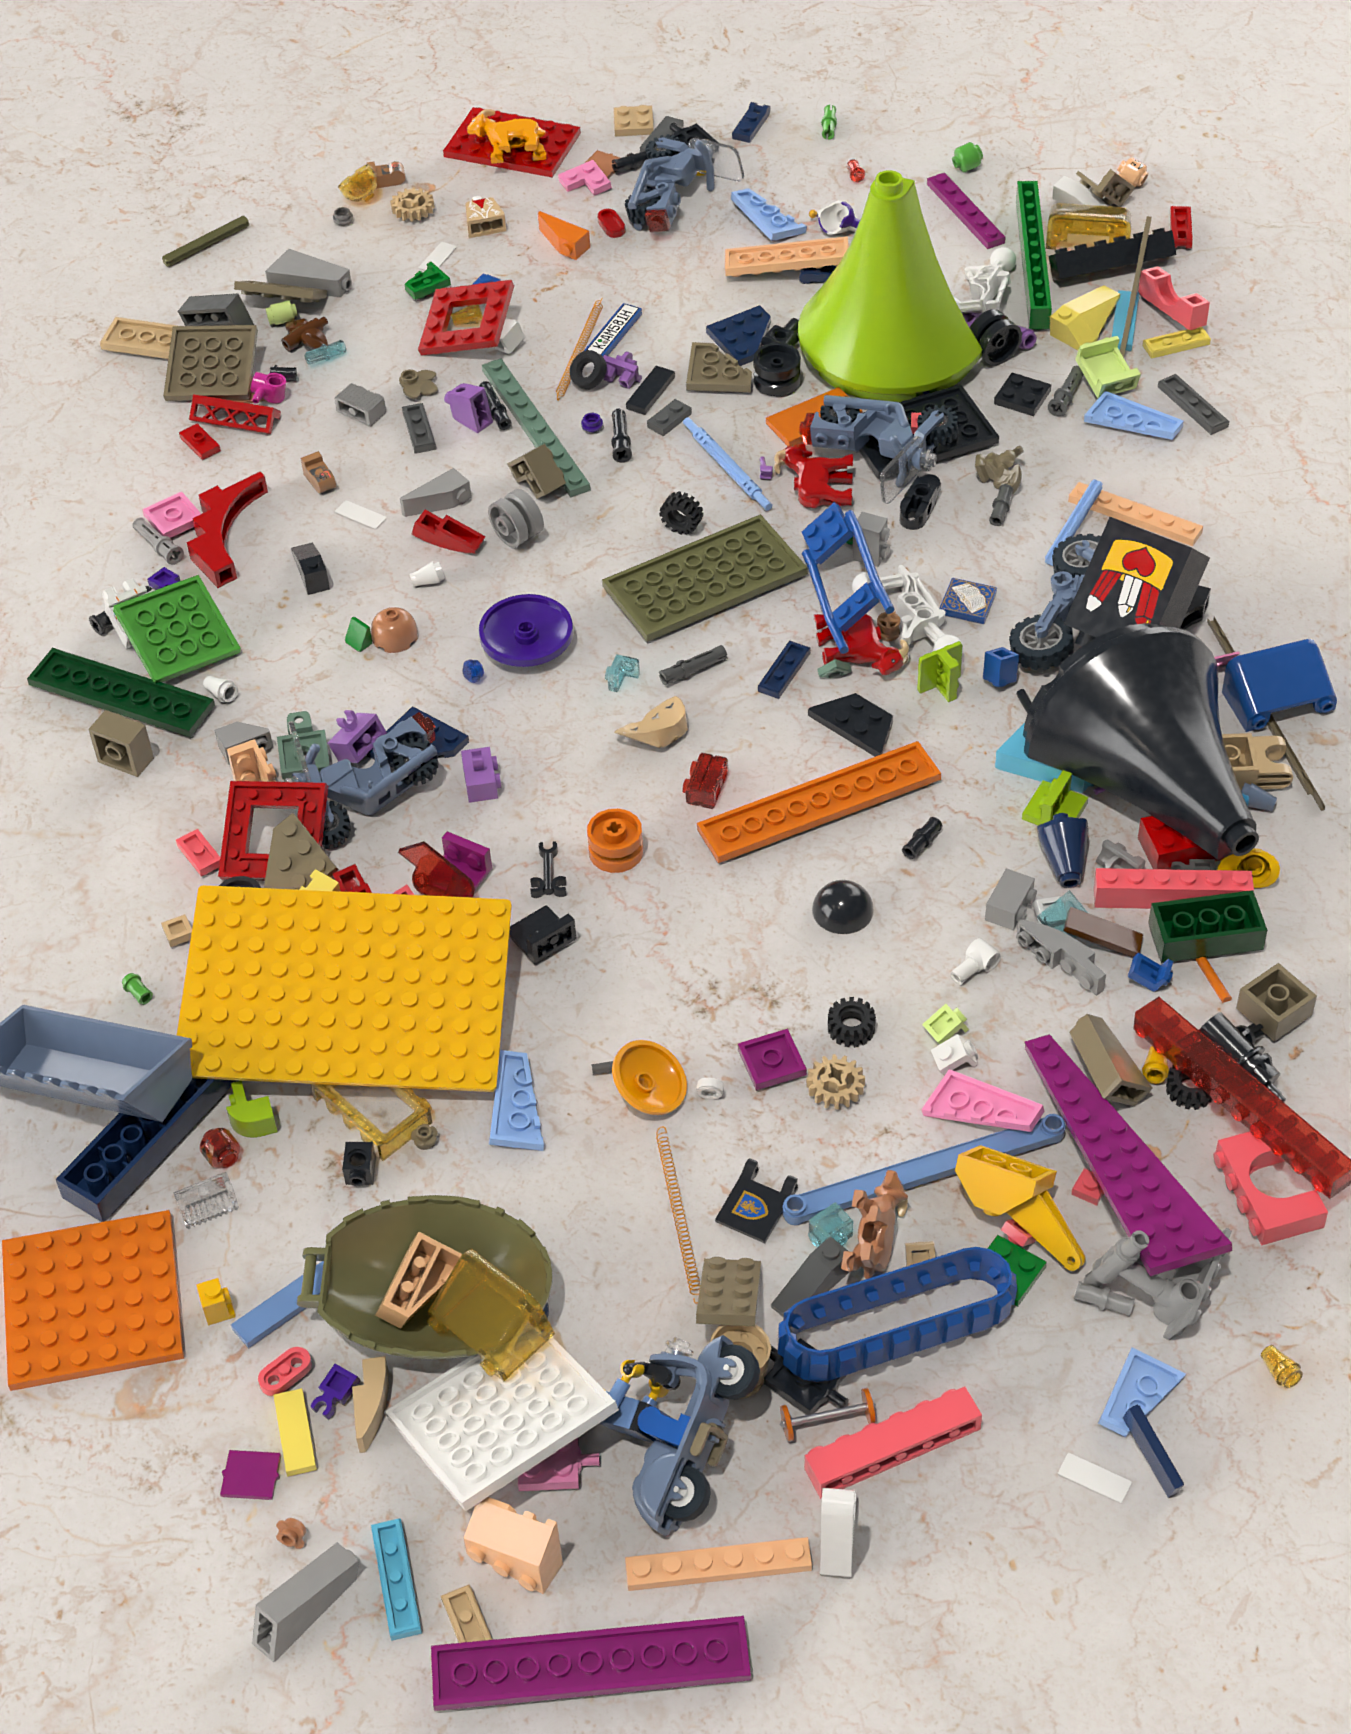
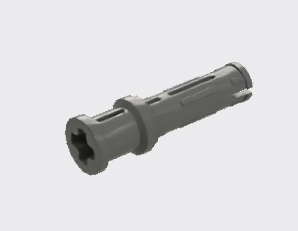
(1074, 377)

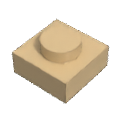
(177, 930)
(919, 1252)

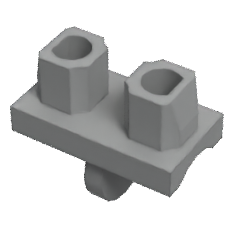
(1116, 857)

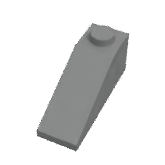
(438, 494)

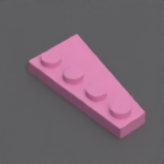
(980, 1103)

